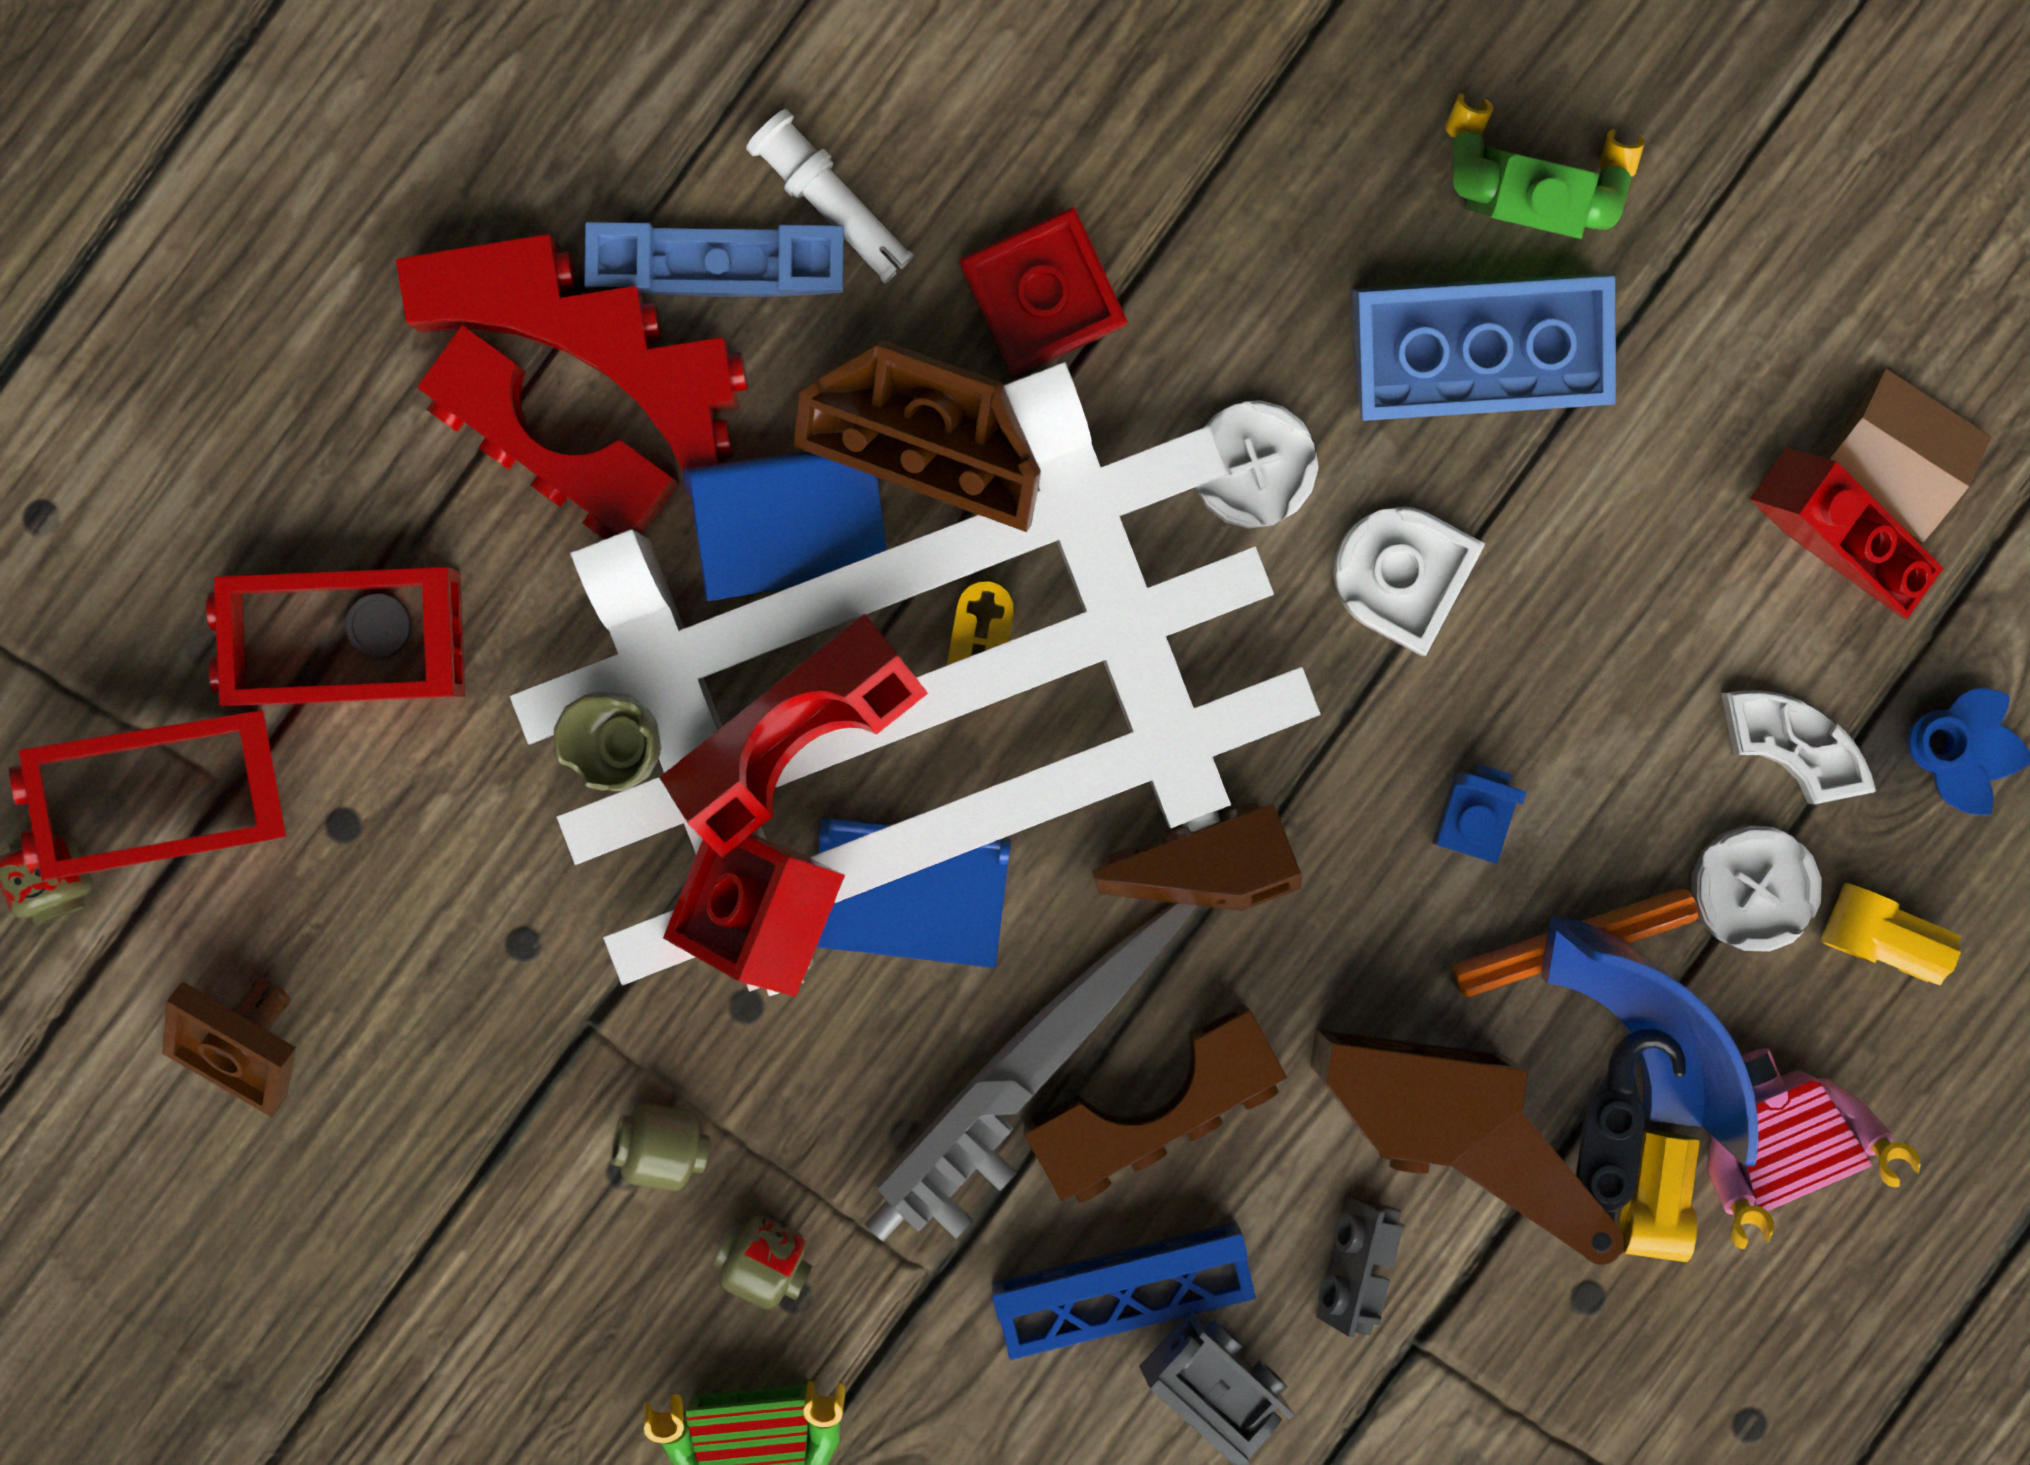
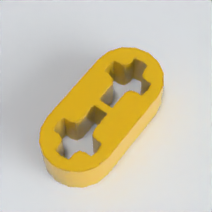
(965, 623)

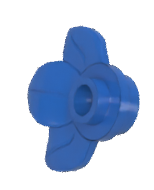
(1974, 750)

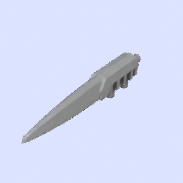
(974, 1122)

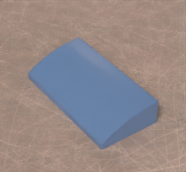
(1485, 346)

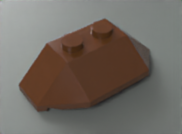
(923, 430)

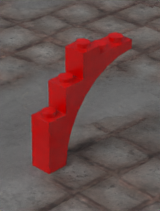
(523, 292)

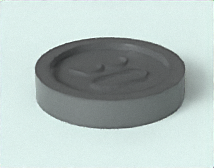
(378, 625)

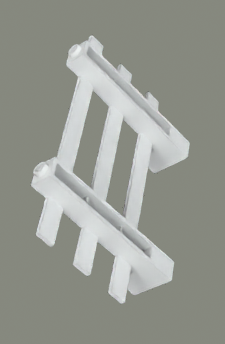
(1120, 626)

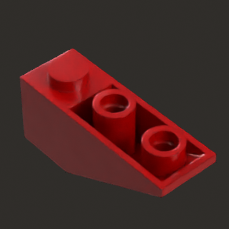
(1846, 529)

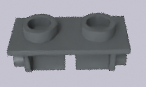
(1349, 1294)

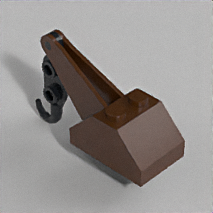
(1466, 1113)

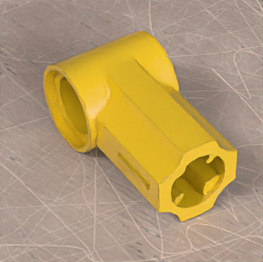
(1877, 930)
(1660, 1214)

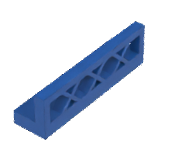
(1120, 1275)

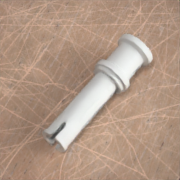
(810, 175)

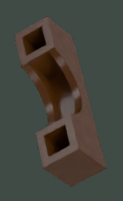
(1086, 1145)

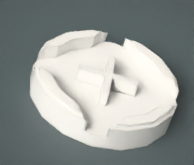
(1267, 465)
(1756, 888)

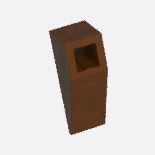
(1219, 867)

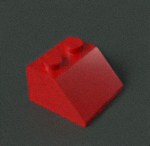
(755, 912)

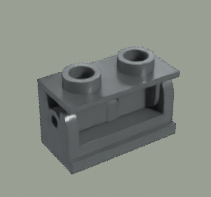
(1216, 1388)

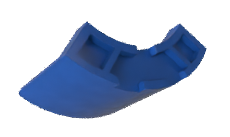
(1644, 996)

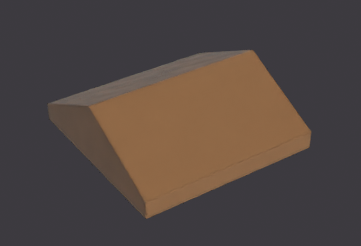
(1909, 453)

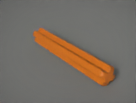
(1527, 957)

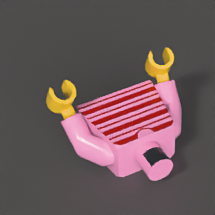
(1806, 1140)

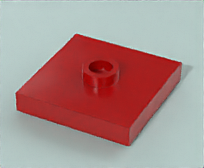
(1043, 292)

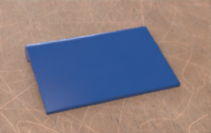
(781, 521)
(932, 914)

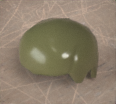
(607, 740)

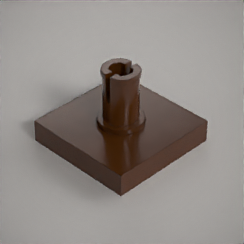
(232, 1045)

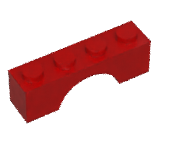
(484, 390)
(731, 776)

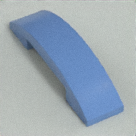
(715, 261)

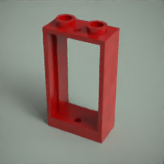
(441, 636)
(29, 789)

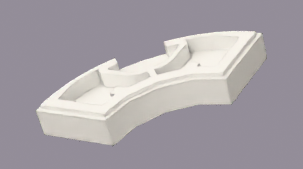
(1800, 740)

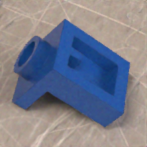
(1478, 813)

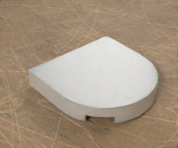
(1403, 573)

